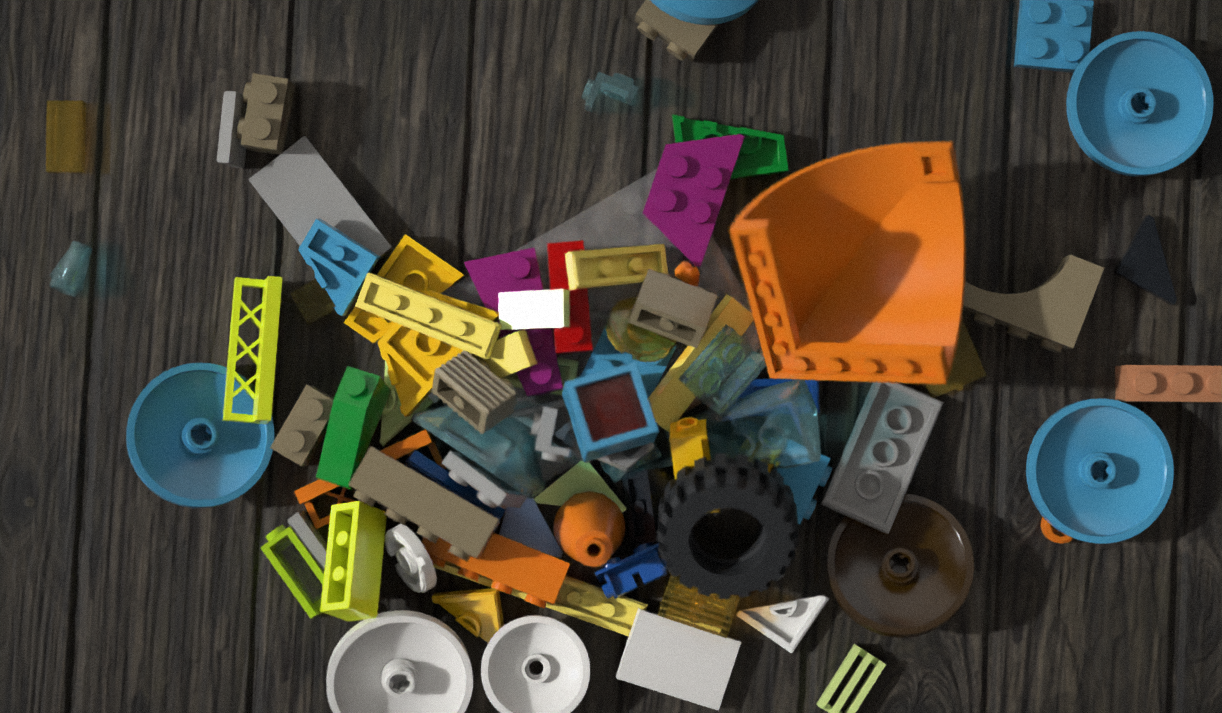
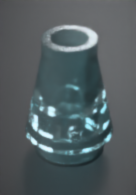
(71, 270)

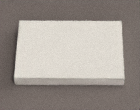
(678, 659)

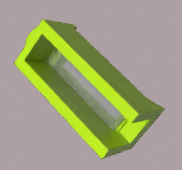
(296, 568)

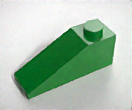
(351, 425)

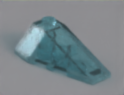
(768, 425)

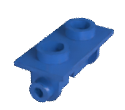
(620, 572)

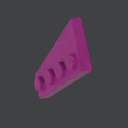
(519, 273)

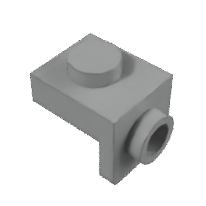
(544, 427)

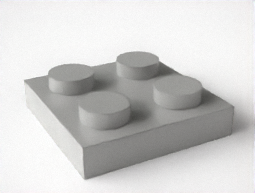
(491, 488)

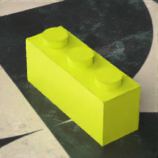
(353, 561)

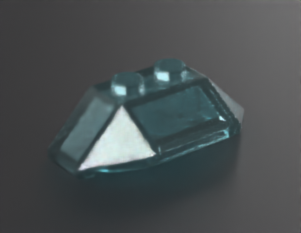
(501, 450)

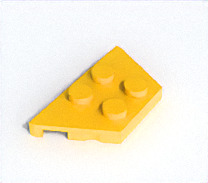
(415, 356)

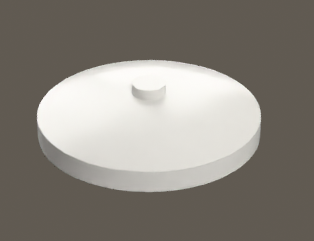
(399, 666)

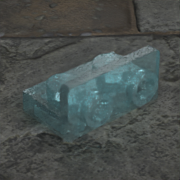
(723, 371)

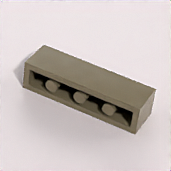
(424, 503)

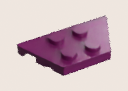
(691, 191)

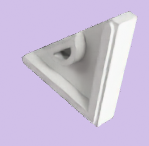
(785, 621)

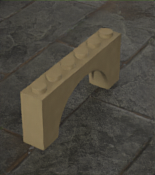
(1048, 312)

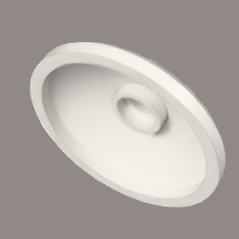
(507, 670)

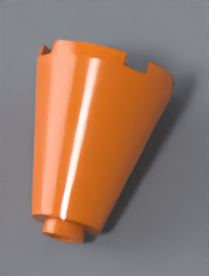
(589, 528)

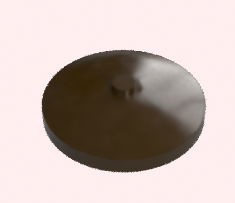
(906, 578)

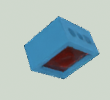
(609, 411)

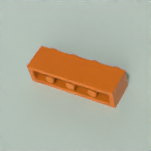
(509, 566)

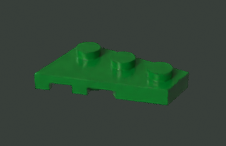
(759, 154)

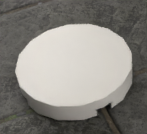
(414, 561)

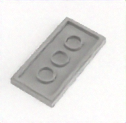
(305, 188)
(882, 454)

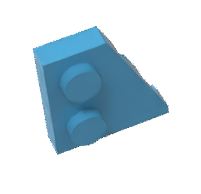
(337, 262)

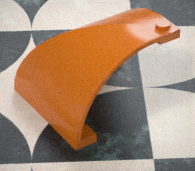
(859, 266)

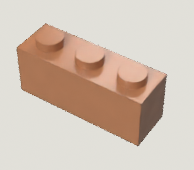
(1168, 383)

